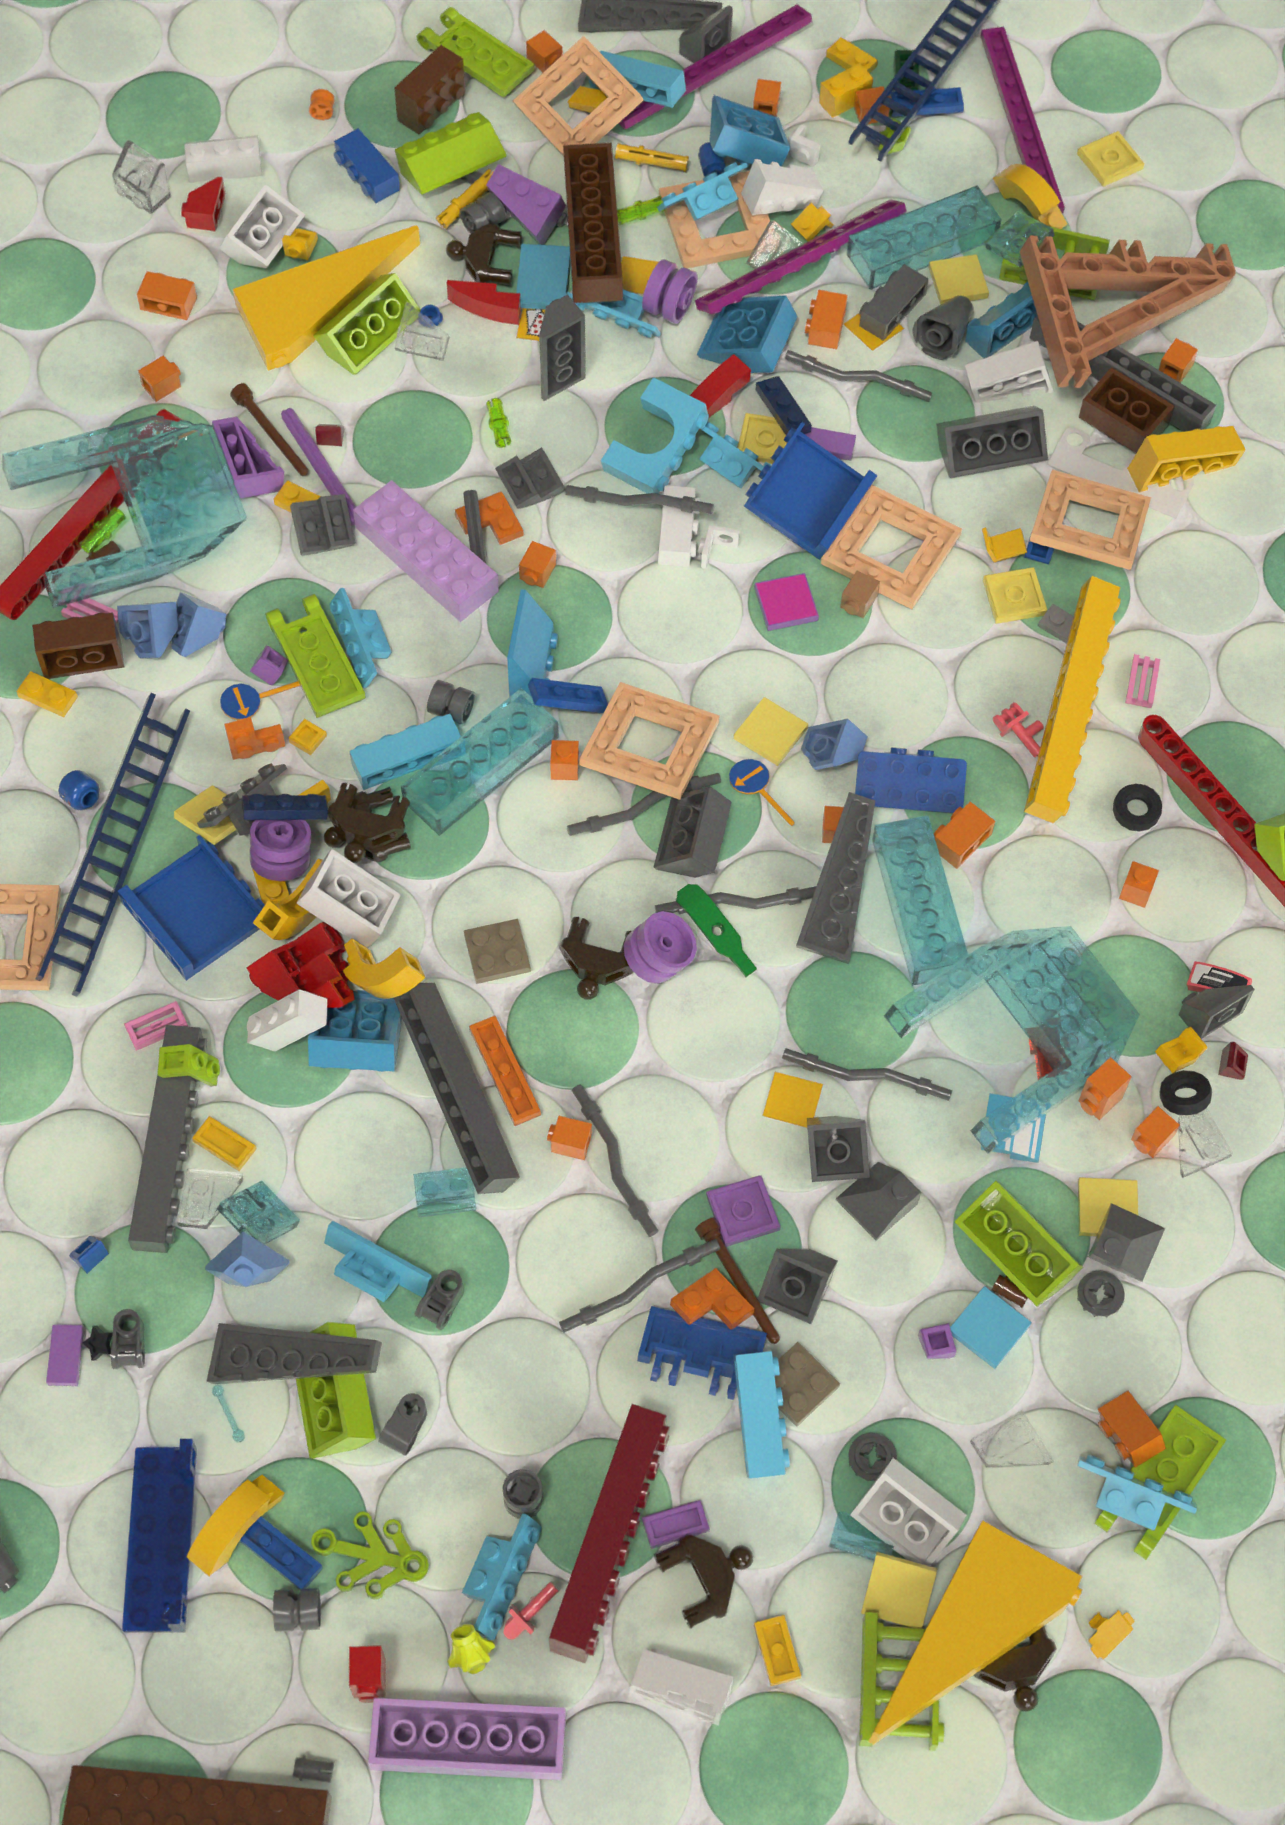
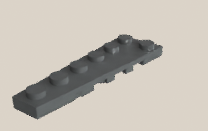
(643, 14)
(835, 903)
(277, 1354)

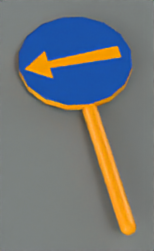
(243, 701)
(752, 777)

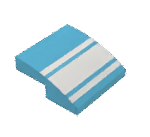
(1025, 1144)

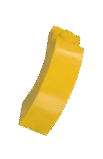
(1033, 191)
(285, 917)
(385, 979)
(231, 1521)

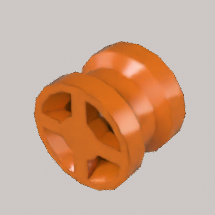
(321, 104)

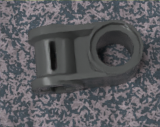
(439, 1304)
(127, 1346)
(402, 1428)

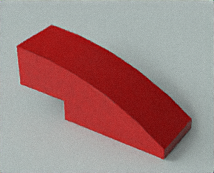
(485, 301)
(722, 383)

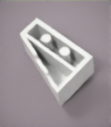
(1009, 373)

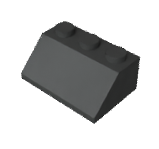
(693, 833)

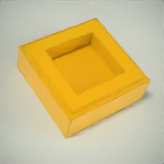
(307, 736)

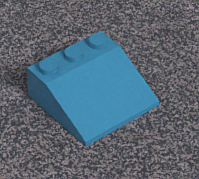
(746, 133)
(751, 331)
(530, 644)
(358, 1035)

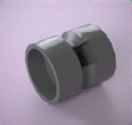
(485, 211)
(447, 700)
(522, 1493)
(296, 1609)

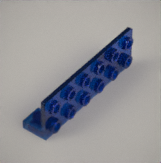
(160, 1539)

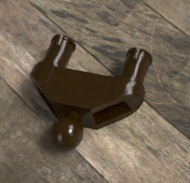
(480, 253)
(367, 802)
(364, 828)
(590, 962)
(712, 1571)
(1021, 1669)

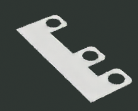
(1072, 461)

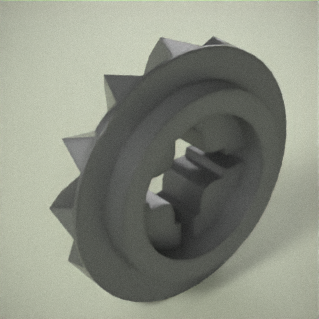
(1112, 1289)
(862, 1446)

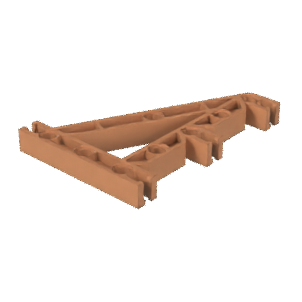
(1174, 283)

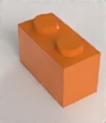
(167, 295)
(827, 319)
(963, 834)
(1104, 1089)
(1131, 1429)

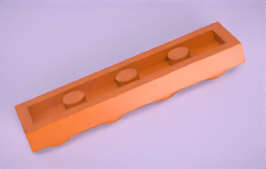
(504, 1070)

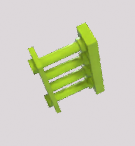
(1069, 242)
(873, 1695)

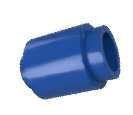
(710, 161)

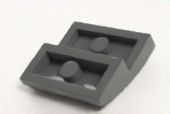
(530, 479)
(322, 524)

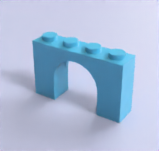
(652, 471)

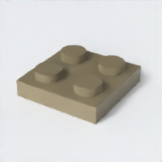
(497, 951)
(803, 1384)

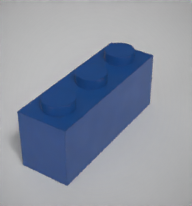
(366, 166)

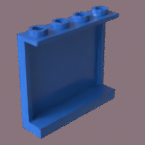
(807, 493)
(194, 909)

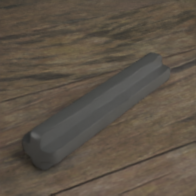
(474, 523)

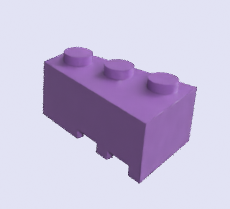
(527, 202)
(248, 464)

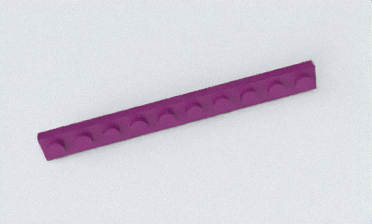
(730, 56)
(1017, 105)
(796, 258)

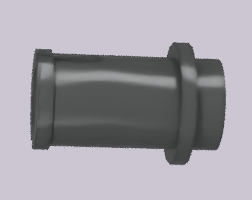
(310, 1769)

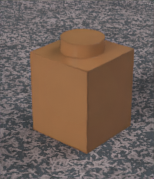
(860, 594)

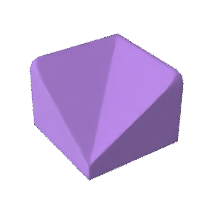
(269, 665)
(937, 1342)

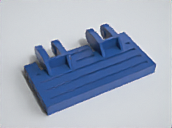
(700, 1345)

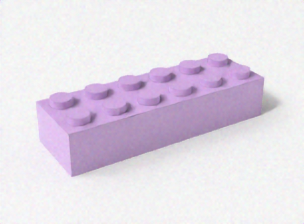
(426, 550)
(467, 1739)

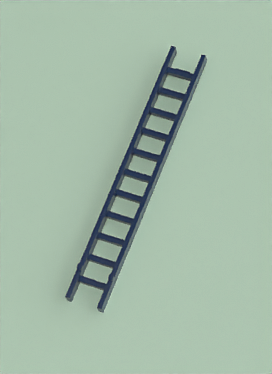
(877, 138)
(130, 849)

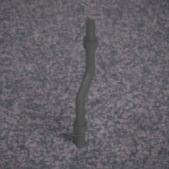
(905, 387)
(686, 503)
(596, 823)
(791, 896)
(922, 1086)
(636, 1207)
(589, 1314)

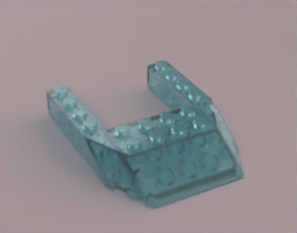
(172, 488)
(1056, 998)

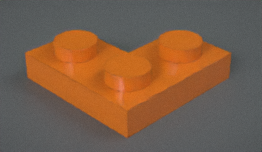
(496, 514)
(246, 742)
(714, 1294)

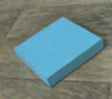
(989, 1327)

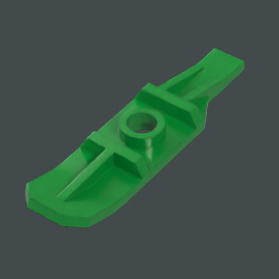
(706, 916)

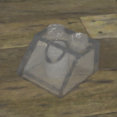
(141, 178)

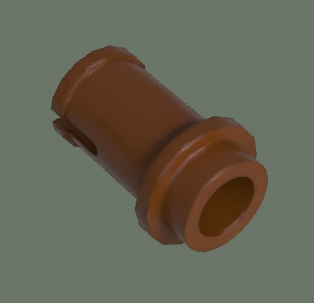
(109, 549)
(1009, 1291)

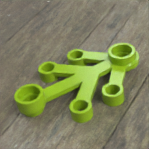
(374, 1557)

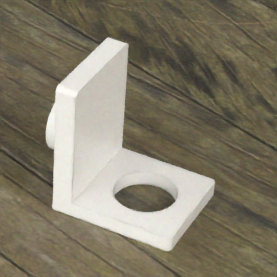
(713, 538)

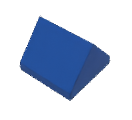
(1039, 552)
(89, 1253)

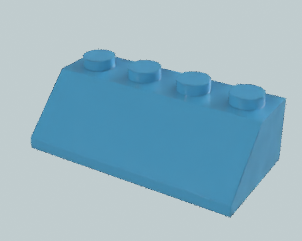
(1002, 323)

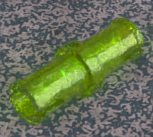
(639, 210)
(498, 422)
(102, 530)

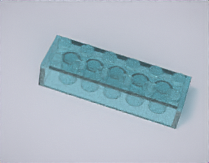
(923, 236)
(480, 761)
(919, 897)

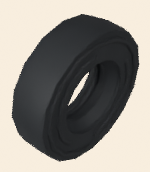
(1143, 793)
(1189, 1105)

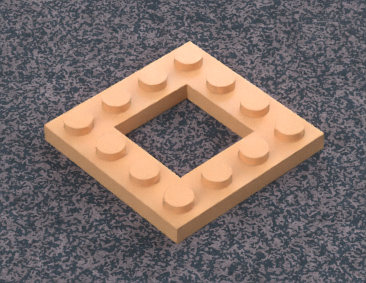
(578, 59)
(699, 252)
(879, 505)
(1115, 551)
(669, 779)
(42, 907)

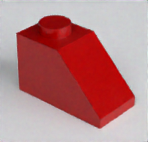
(204, 205)

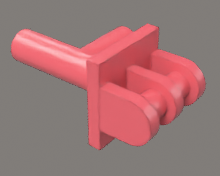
(1014, 724)
(520, 1619)

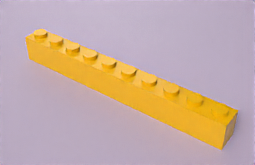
(1072, 700)

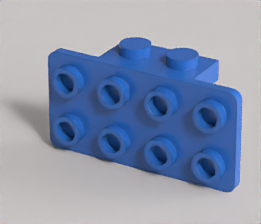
(911, 780)

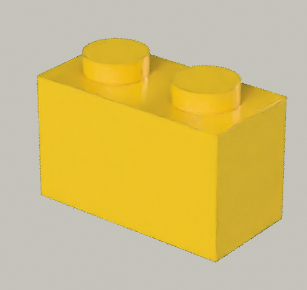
(839, 91)

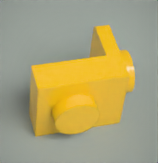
(812, 221)
(300, 243)
(1182, 1050)

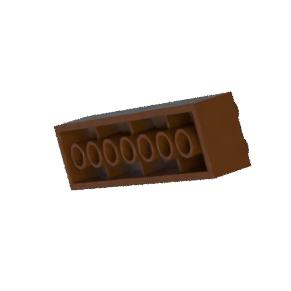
(592, 223)
(148, 1798)

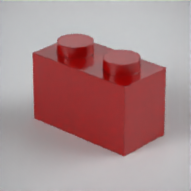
(367, 1672)

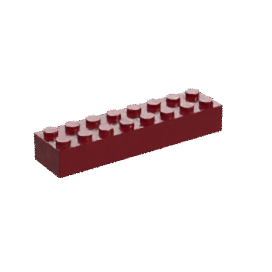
(607, 1536)

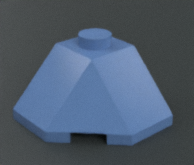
(197, 624)
(148, 626)
(833, 743)
(246, 1262)

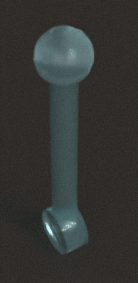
(238, 1435)

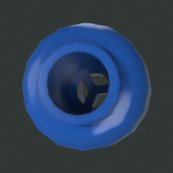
(79, 790)

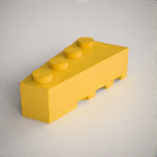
(1184, 455)

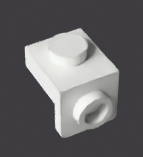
(802, 147)

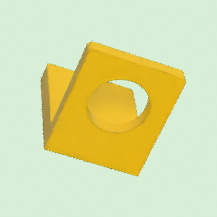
(1005, 544)

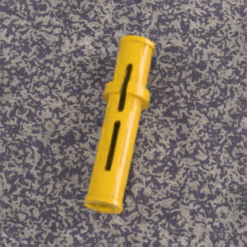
(651, 157)
(470, 195)

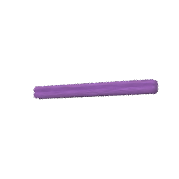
(316, 458)

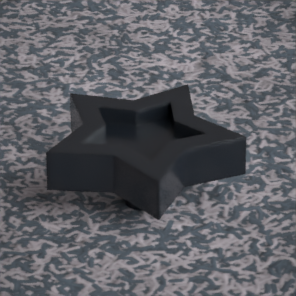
(98, 1343)

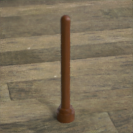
(243, 396)
(708, 1231)

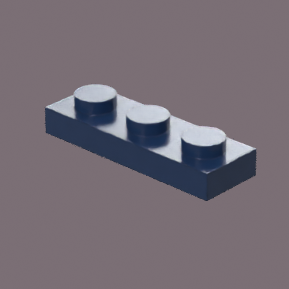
(782, 405)
(284, 807)

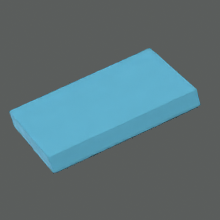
(542, 274)

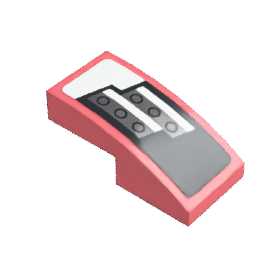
(1210, 976)

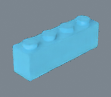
(652, 81)
(403, 751)
(760, 1415)

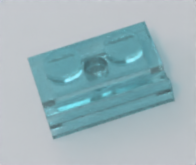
(444, 1192)

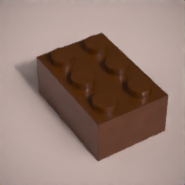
(430, 89)
(1125, 410)
(78, 645)

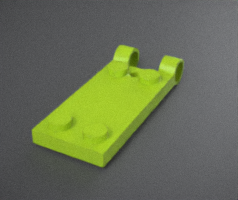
(482, 53)
(317, 658)
(1179, 1467)

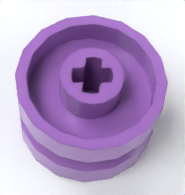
(669, 291)
(280, 848)
(660, 947)

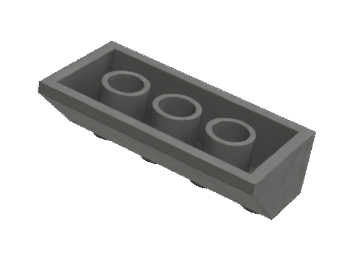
(561, 347)
(993, 441)

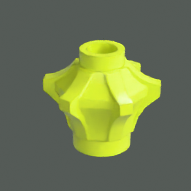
(469, 1649)

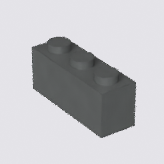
(893, 301)

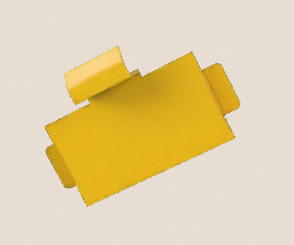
(1109, 1632)

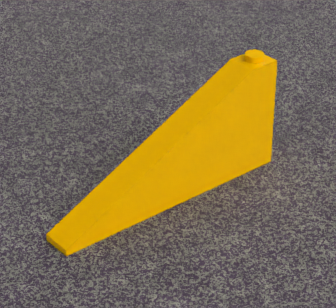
(296, 303)
(989, 1607)

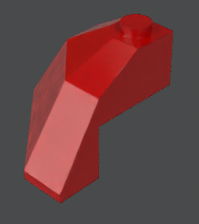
(306, 964)

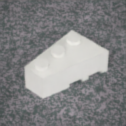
(780, 188)
(682, 1685)

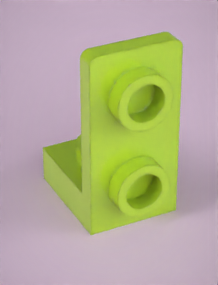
(188, 1060)

